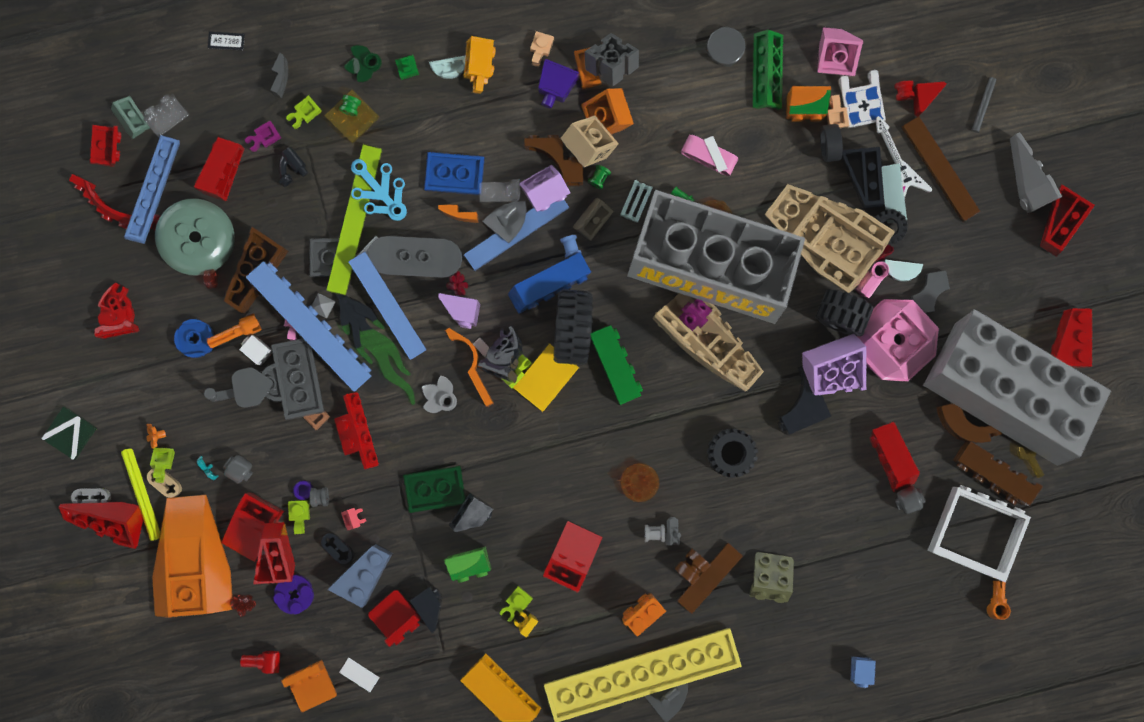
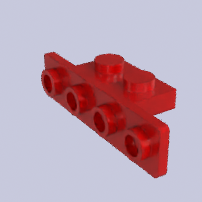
(355, 433)

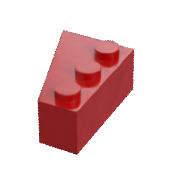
(220, 169)
(275, 556)

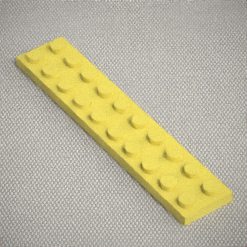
(642, 675)

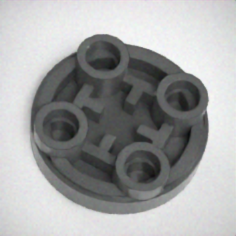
(726, 46)

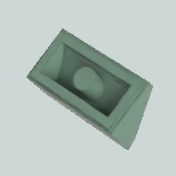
(129, 116)

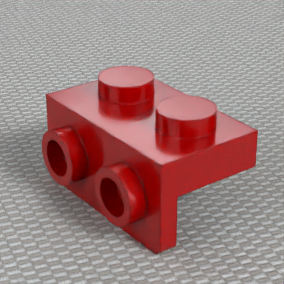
(104, 145)

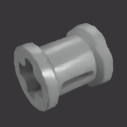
(655, 533)

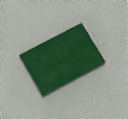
(434, 489)

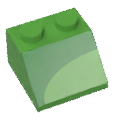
(468, 564)

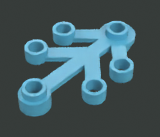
(381, 192)

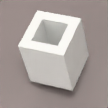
(255, 349)

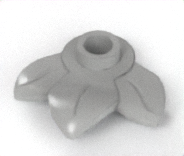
(437, 394)

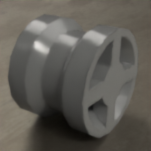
(319, 497)

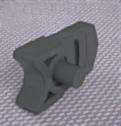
(672, 535)

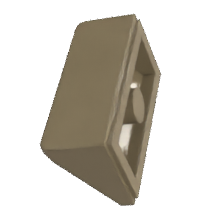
(593, 219)

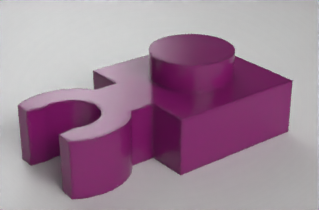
(266, 135)

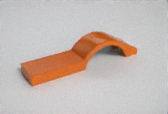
(472, 371)

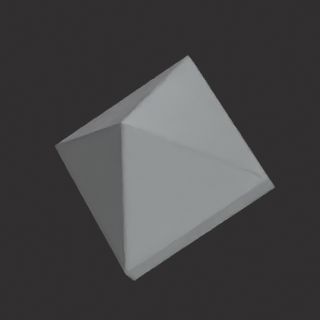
(323, 305)

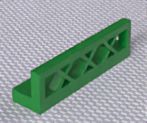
(765, 69)

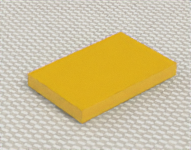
(545, 379)

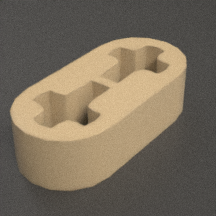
(161, 487)

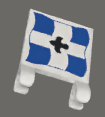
(863, 102)

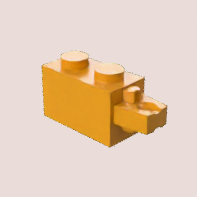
(479, 62)

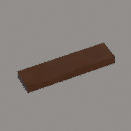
(719, 568)

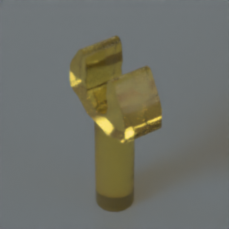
(1032, 461)

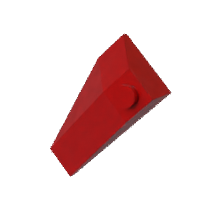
(112, 519)

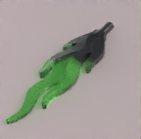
(366, 337)

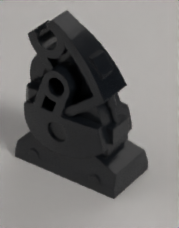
(503, 356)

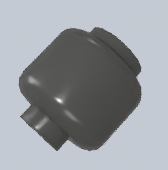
(238, 469)
(910, 499)

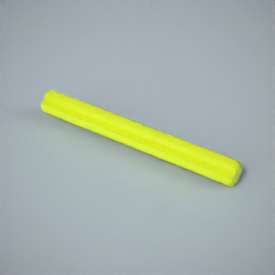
(141, 494)

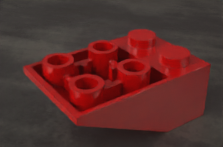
(248, 523)
(572, 556)

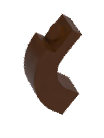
(959, 427)

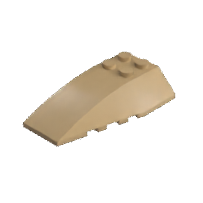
(838, 239)
(710, 345)

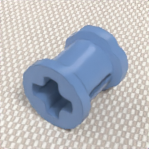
(570, 245)

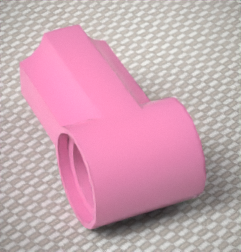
(871, 280)

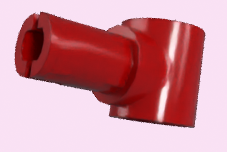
(267, 661)

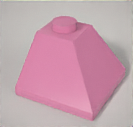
(838, 52)

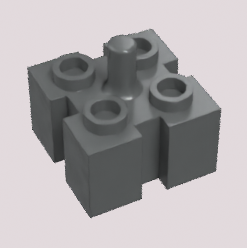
(611, 59)

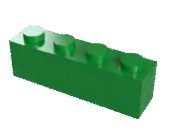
(615, 364)

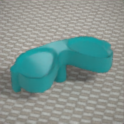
(206, 469)

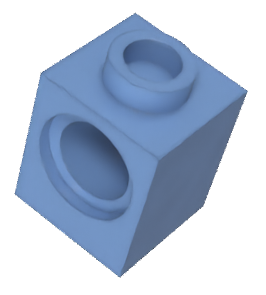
(862, 671)

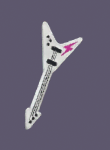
(909, 176)

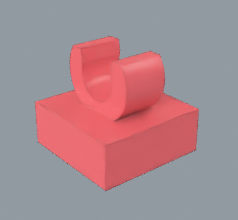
(351, 520)

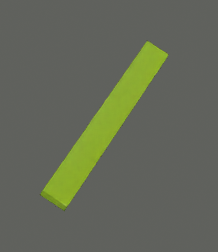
(352, 224)

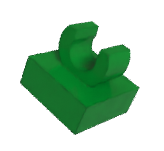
(407, 67)

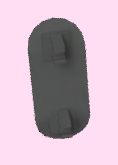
(415, 256)

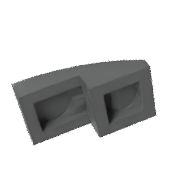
(281, 71)

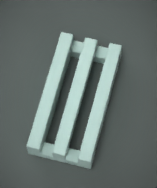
(642, 187)

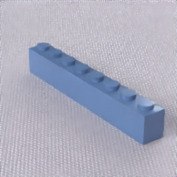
(306, 323)

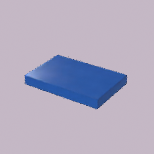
(453, 173)

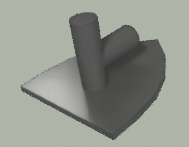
(507, 220)
(668, 701)

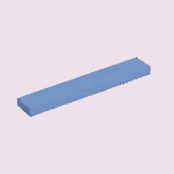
(152, 189)
(496, 245)
(387, 305)

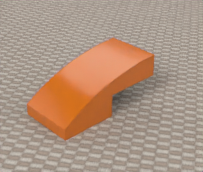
(453, 212)

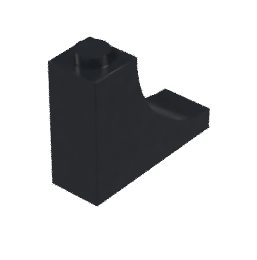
(806, 410)

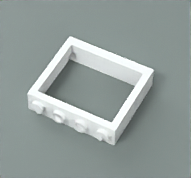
(1013, 543)

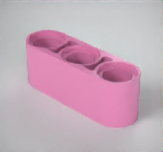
(697, 150)

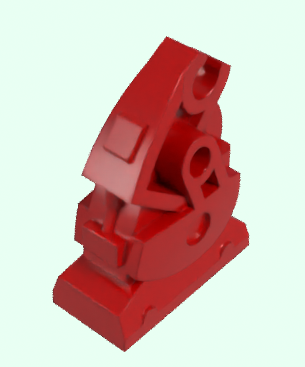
(115, 316)

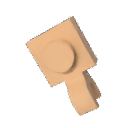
(541, 46)
(836, 114)

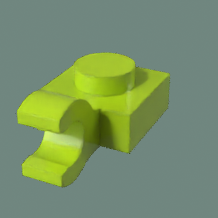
(523, 364)
(161, 459)
(299, 512)

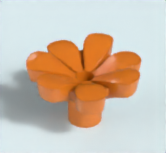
(154, 435)

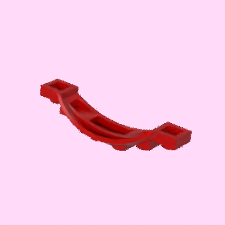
(107, 212)

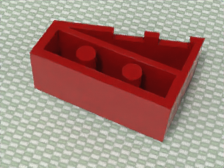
(1064, 220)
(1074, 338)
(894, 456)

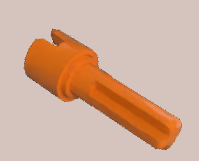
(247, 325)

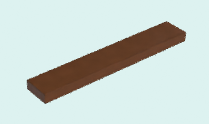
(940, 169)

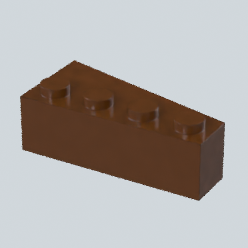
(256, 250)

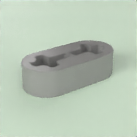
(90, 492)

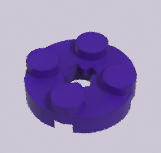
(296, 605)

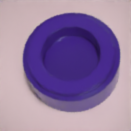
(302, 490)

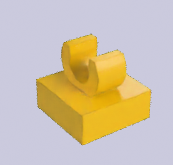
(527, 625)

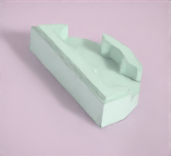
(449, 67)
(903, 270)

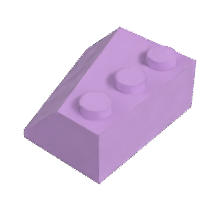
(836, 366)

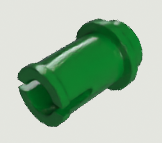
(679, 193)

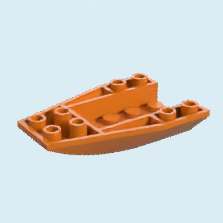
(190, 561)

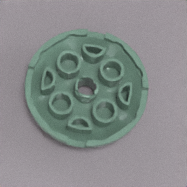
(187, 217)

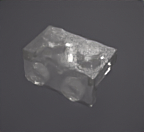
(165, 114)

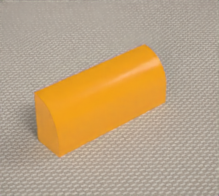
(500, 692)

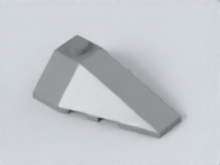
(1033, 185)

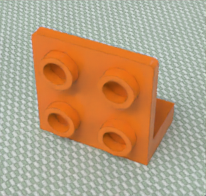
(643, 614)
(310, 686)

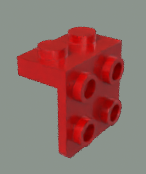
(395, 617)

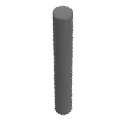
(983, 105)

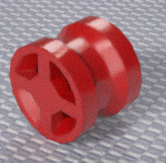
(905, 90)

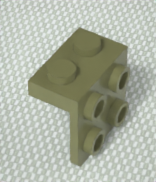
(772, 577)

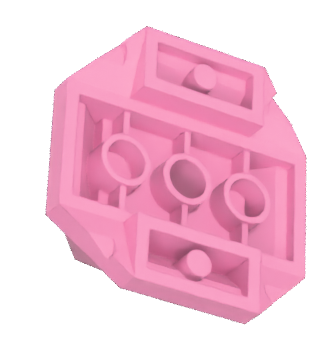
(917, 334)

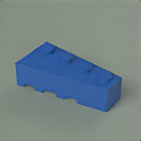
(549, 282)

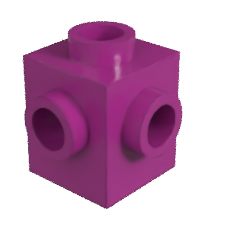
(695, 314)

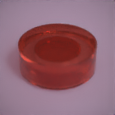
(210, 278)

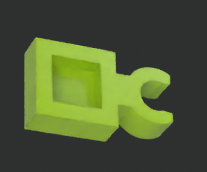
(306, 111)
(518, 601)

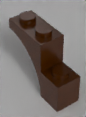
(553, 148)

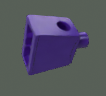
(556, 82)

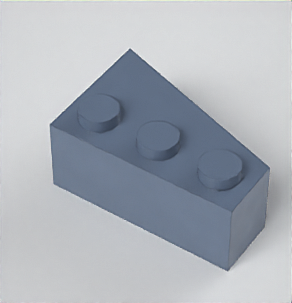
(361, 578)

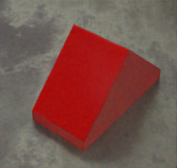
(925, 94)

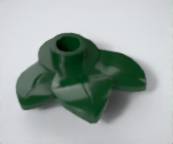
(360, 64)

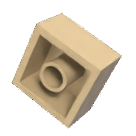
(589, 141)

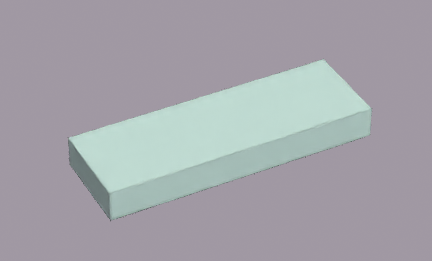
(893, 189)

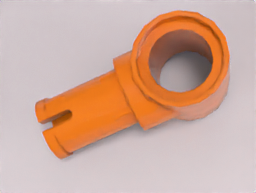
(998, 600)

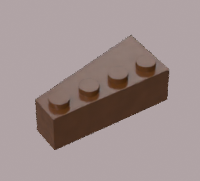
(996, 474)

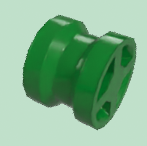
(350, 105)

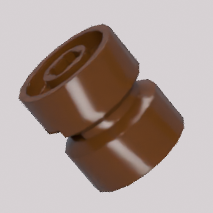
(692, 566)

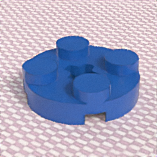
(183, 335)

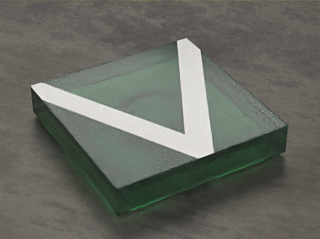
(69, 433)

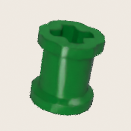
(599, 176)

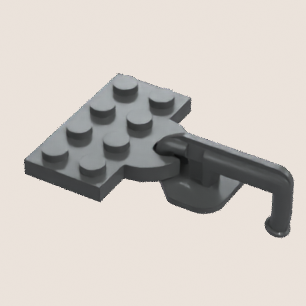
(293, 385)

